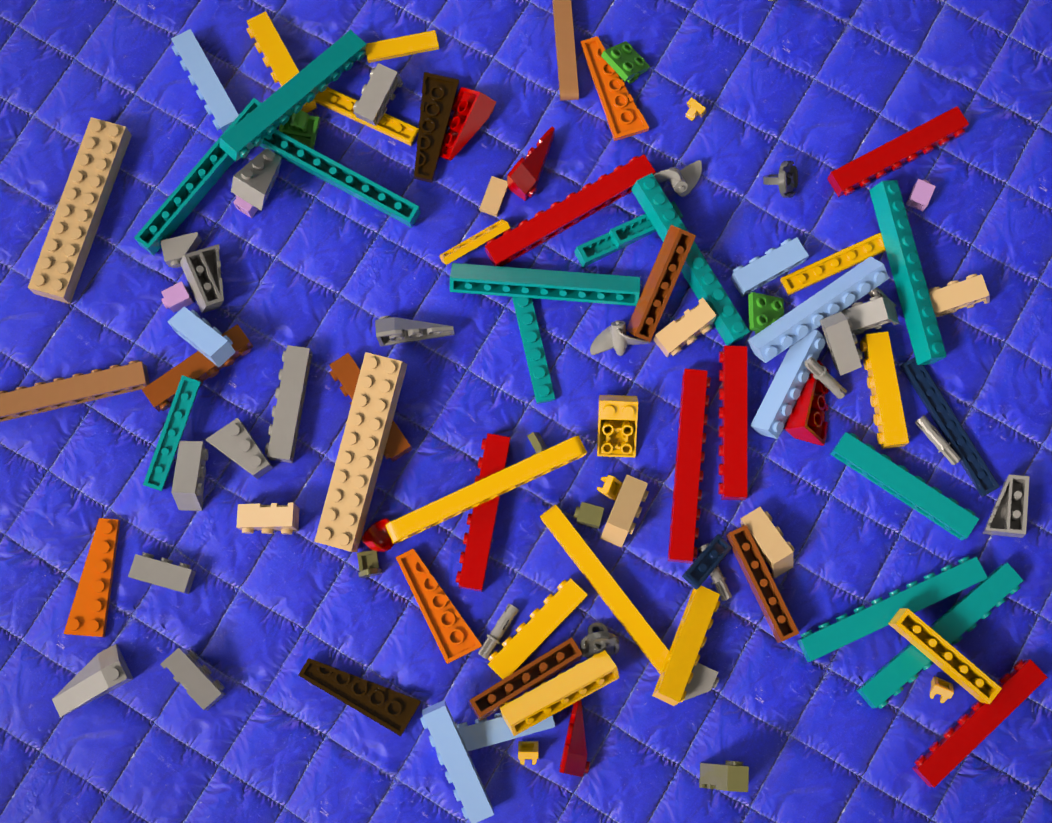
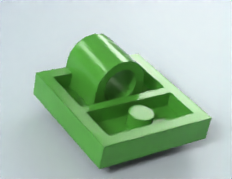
(625, 61)
(302, 128)
(764, 310)

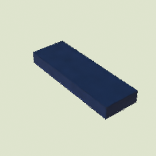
(707, 561)

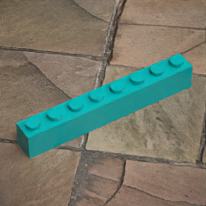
(905, 486)

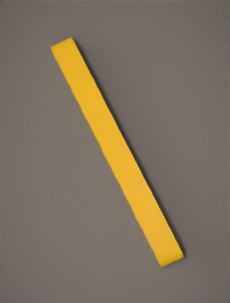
(485, 489)
(606, 586)

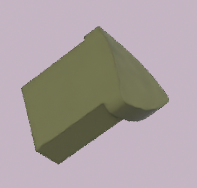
(537, 442)
(368, 564)

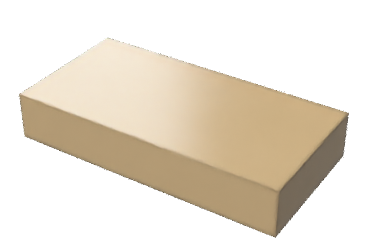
(494, 196)

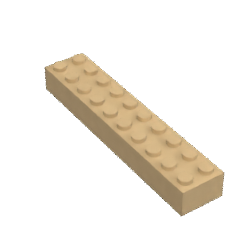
(80, 210)
(361, 452)

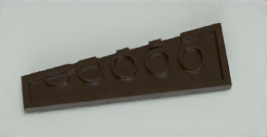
(435, 113)
(377, 702)

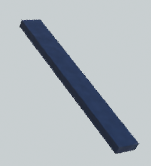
(950, 427)

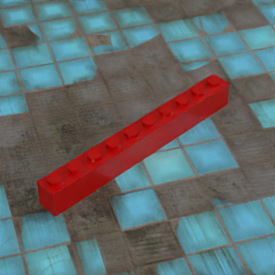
(568, 212)
(687, 466)

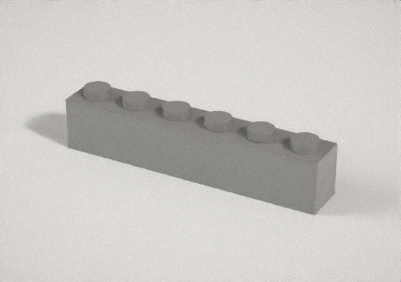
(289, 404)

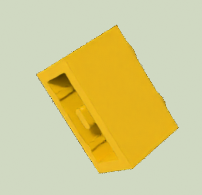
(617, 426)

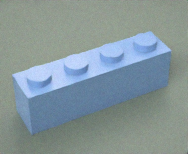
(769, 267)
(202, 336)

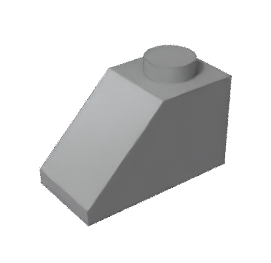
(176, 247)
(703, 681)

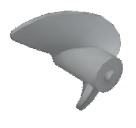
(681, 180)
(614, 337)

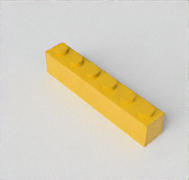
(275, 52)
(884, 390)
(537, 630)
(686, 646)
(944, 656)
(559, 692)

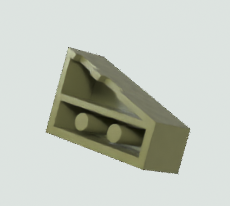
(725, 777)

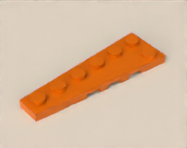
(617, 103)
(92, 597)
(445, 622)

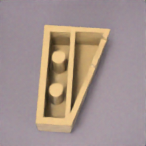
(959, 295)
(685, 329)
(624, 510)
(268, 518)
(769, 541)

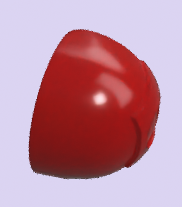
(377, 536)

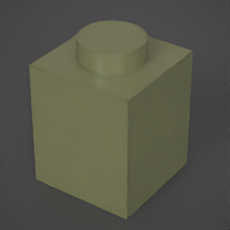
(589, 515)

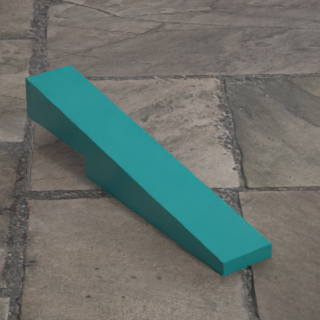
(616, 239)

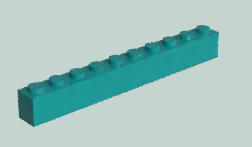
(292, 96)
(342, 178)
(188, 192)
(695, 268)
(907, 273)
(544, 284)
(877, 616)
(950, 627)

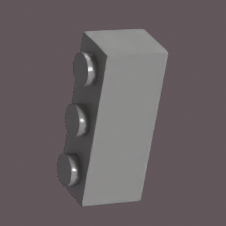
(841, 343)
(162, 573)

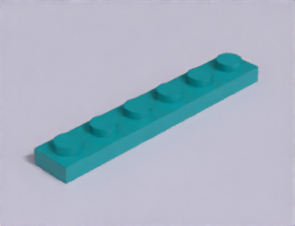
(533, 350)
(172, 433)

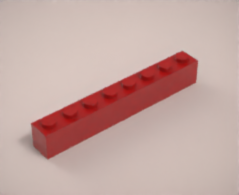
(898, 151)
(733, 423)
(483, 517)
(978, 724)

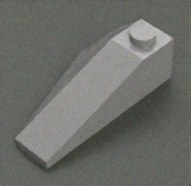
(399, 330)
(96, 679)

